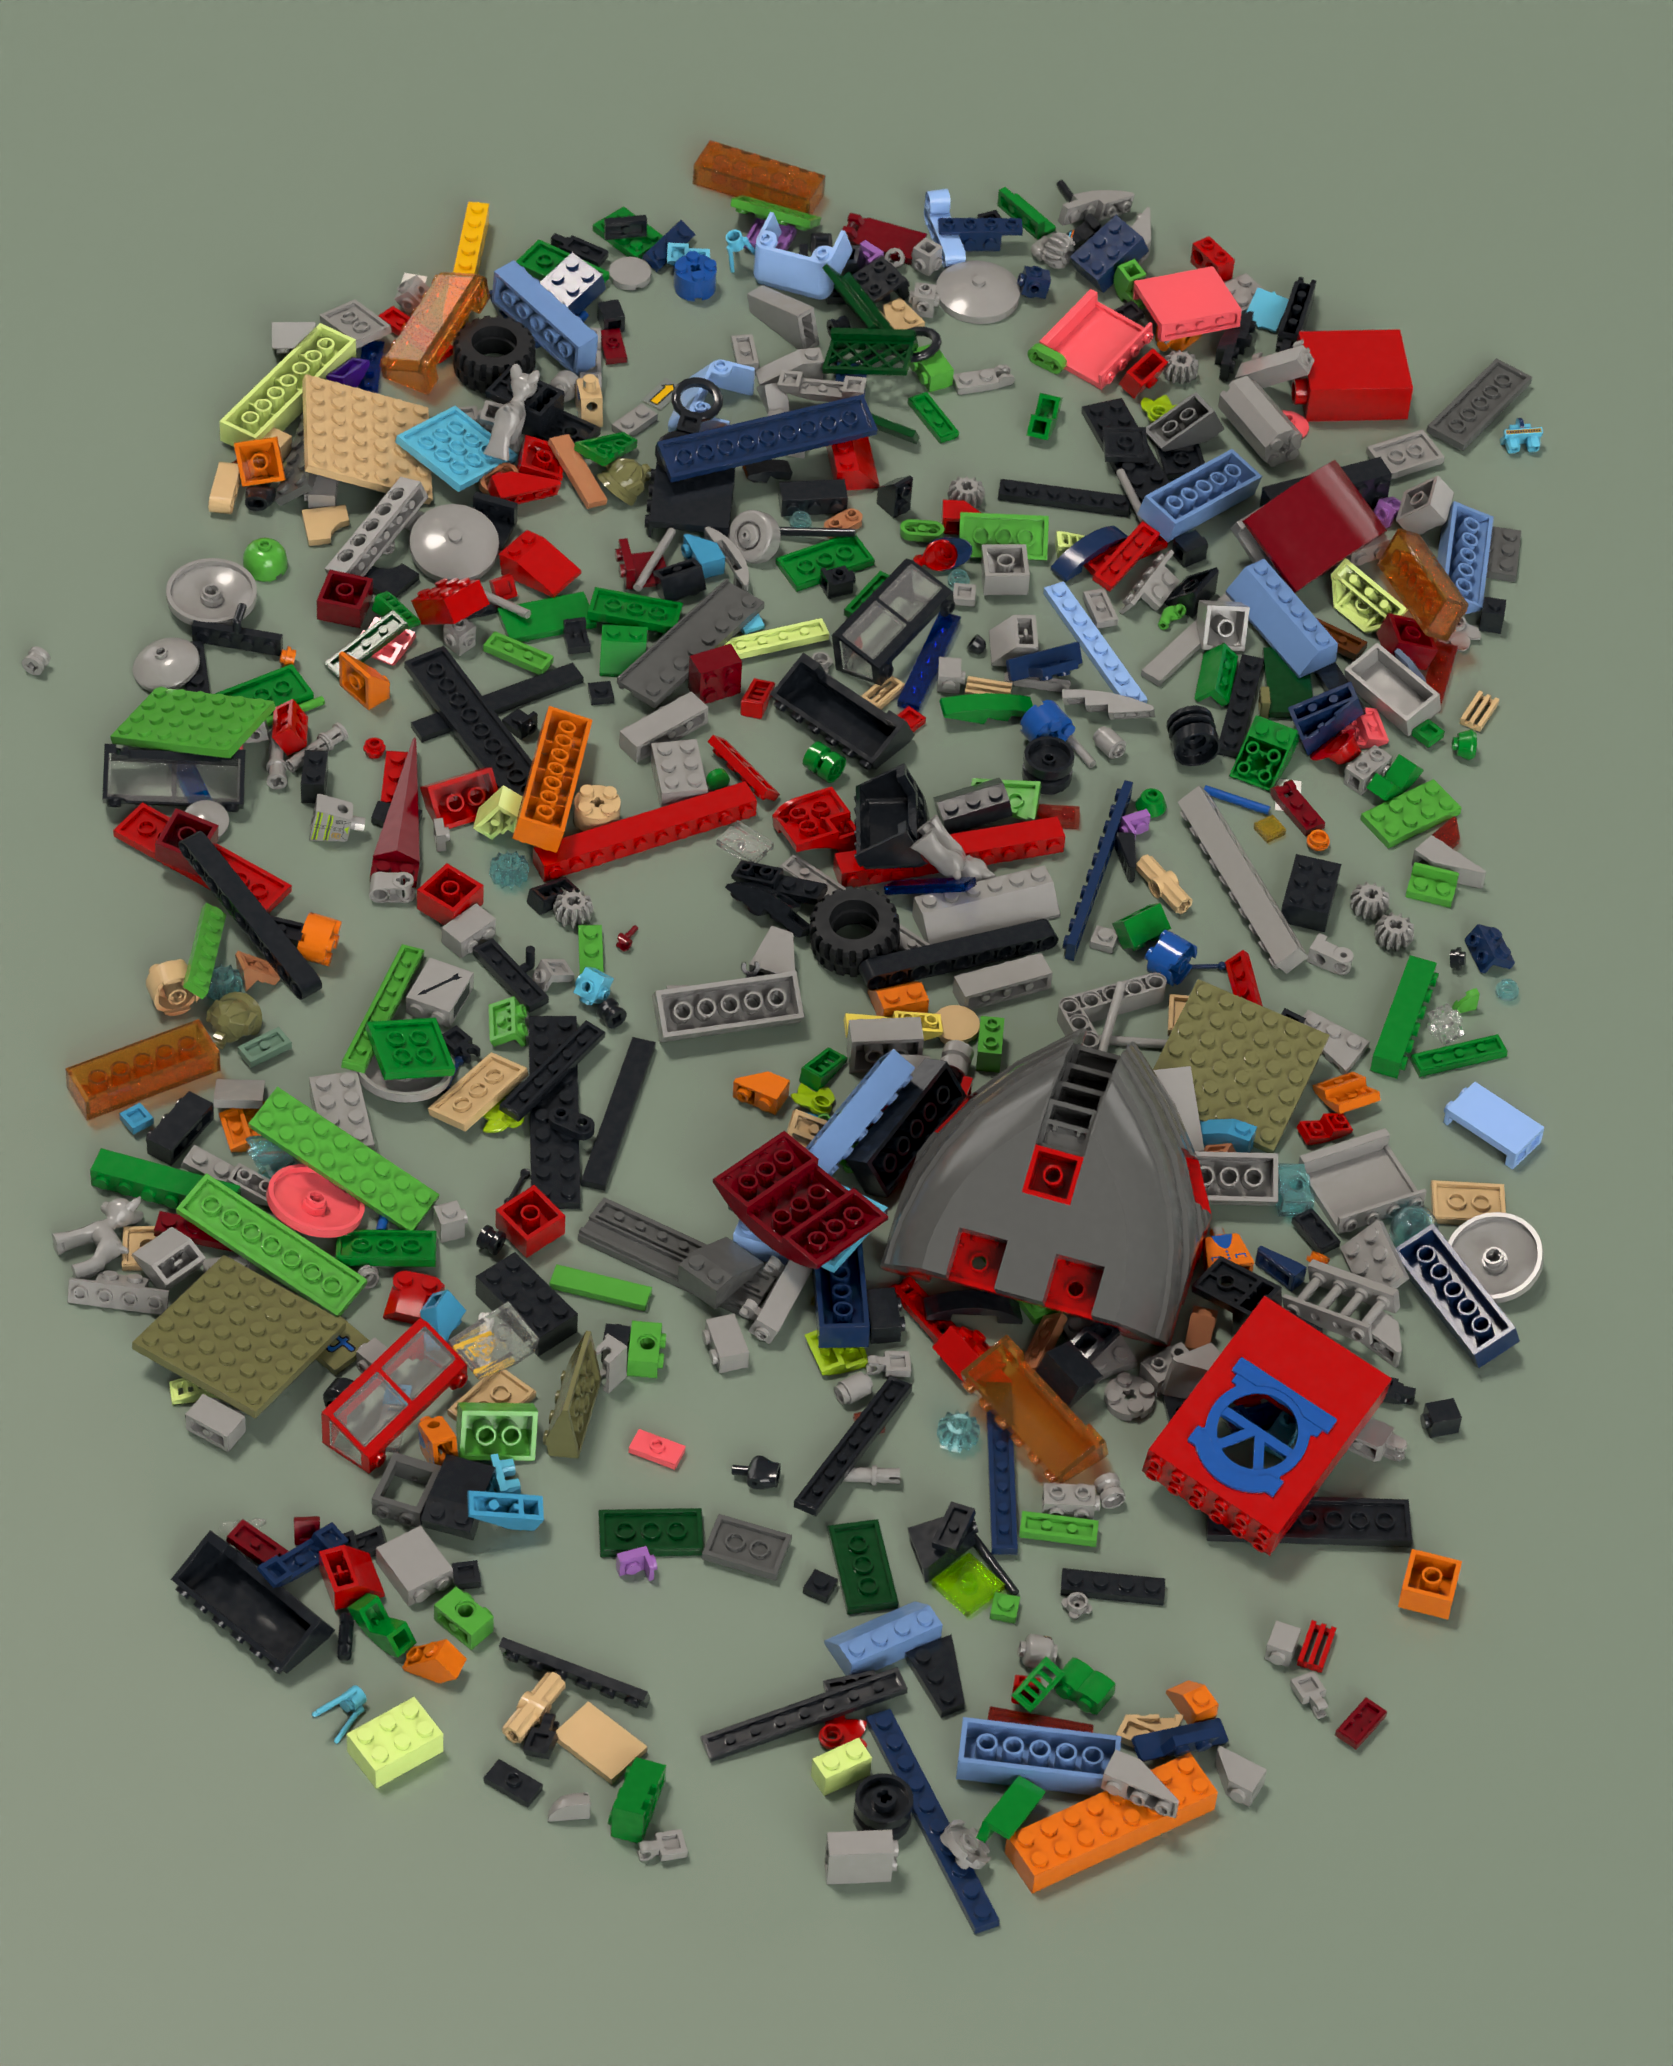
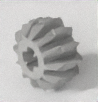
(1058, 250)
(1181, 367)
(967, 490)
(1369, 901)
(573, 908)
(1394, 932)

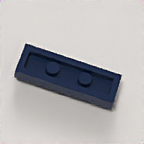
(657, 254)

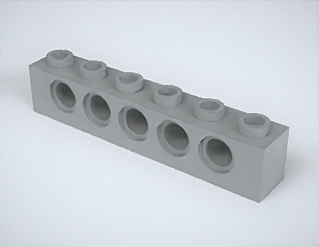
(380, 528)

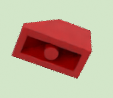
(951, 514)

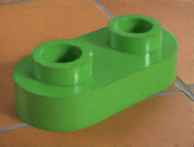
(921, 530)

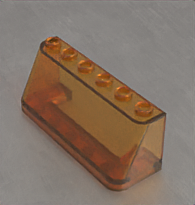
(432, 329)
(1032, 1412)

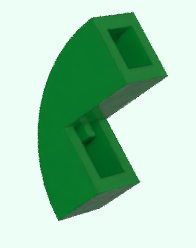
(1045, 416)
(1396, 780)
(386, 1632)

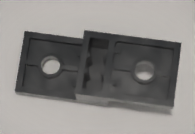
(544, 411)
(1242, 1295)

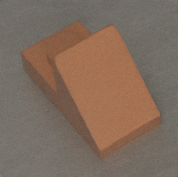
(254, 969)
(1200, 1327)

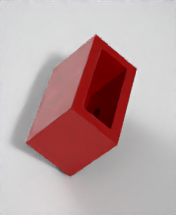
(1143, 373)

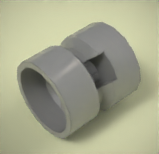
(959, 1057)

